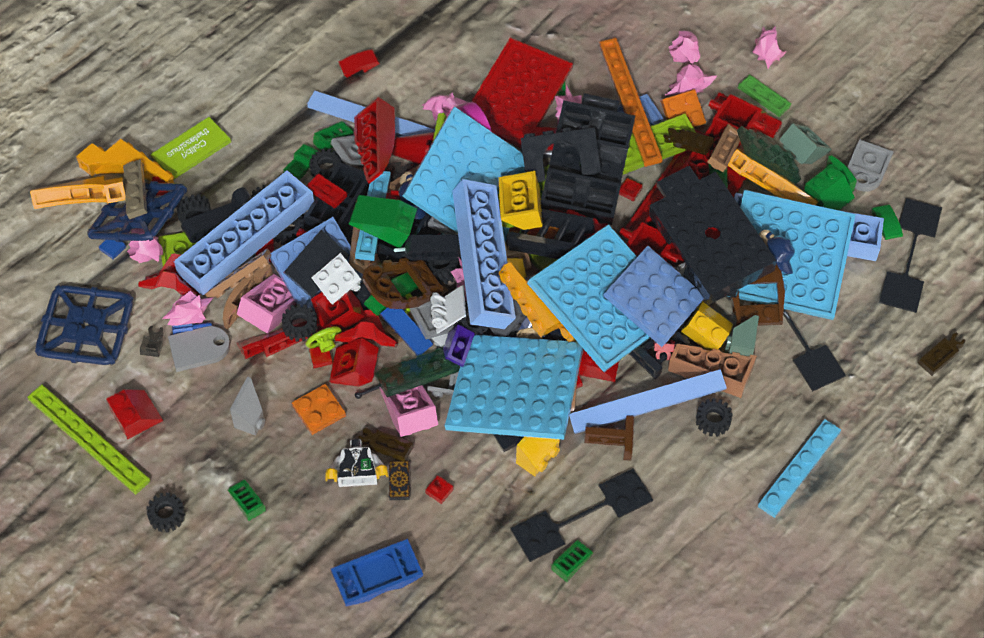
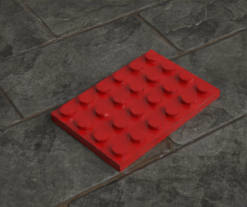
(520, 89)

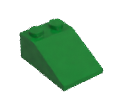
(383, 218)

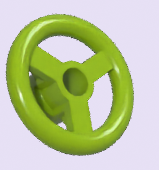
(324, 338)

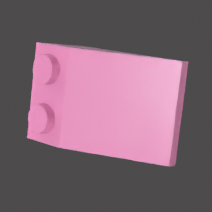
(266, 304)
(411, 410)

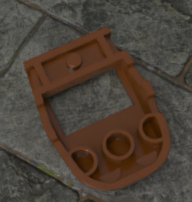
(384, 291)
(768, 314)

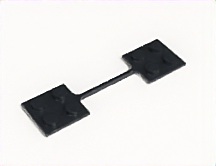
(902, 290)
(817, 365)
(541, 536)

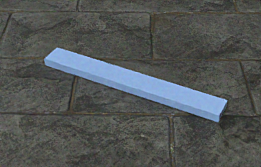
(348, 110)
(648, 401)

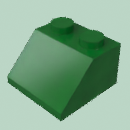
(830, 189)

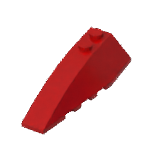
(375, 137)

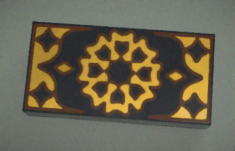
(399, 480)

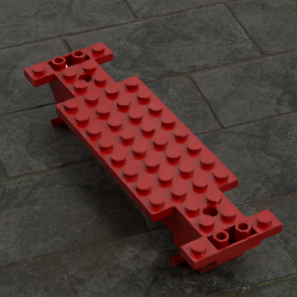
(730, 110)

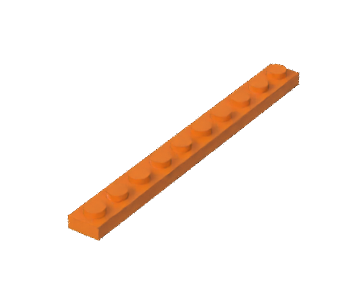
(630, 102)

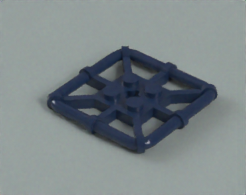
(153, 211)
(91, 334)

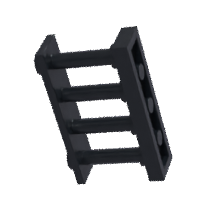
(551, 247)
(654, 365)

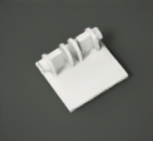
(337, 279)
(447, 309)

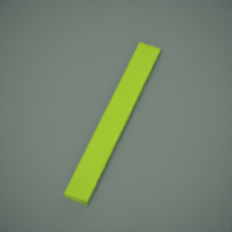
(89, 439)

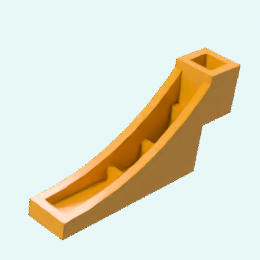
(98, 161)
(768, 178)
(80, 191)
(531, 305)

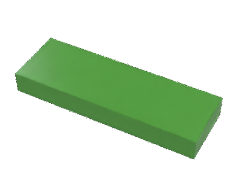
(764, 95)

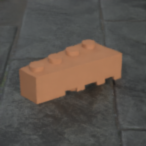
(694, 361)

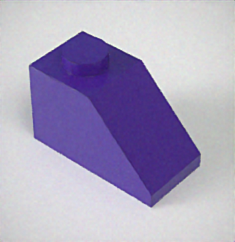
(458, 345)

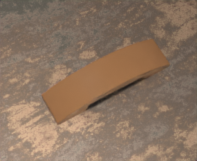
(245, 285)

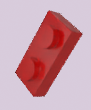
(326, 191)

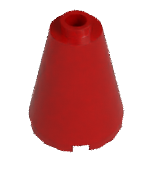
(413, 147)

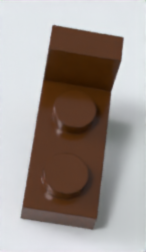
(613, 436)

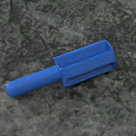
(176, 329)

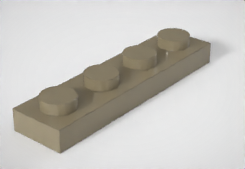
(135, 189)

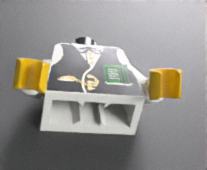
(356, 466)

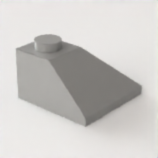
(246, 409)

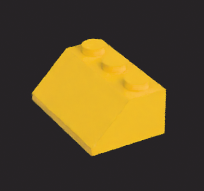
(520, 200)

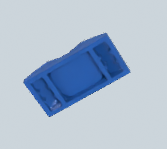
(377, 573)

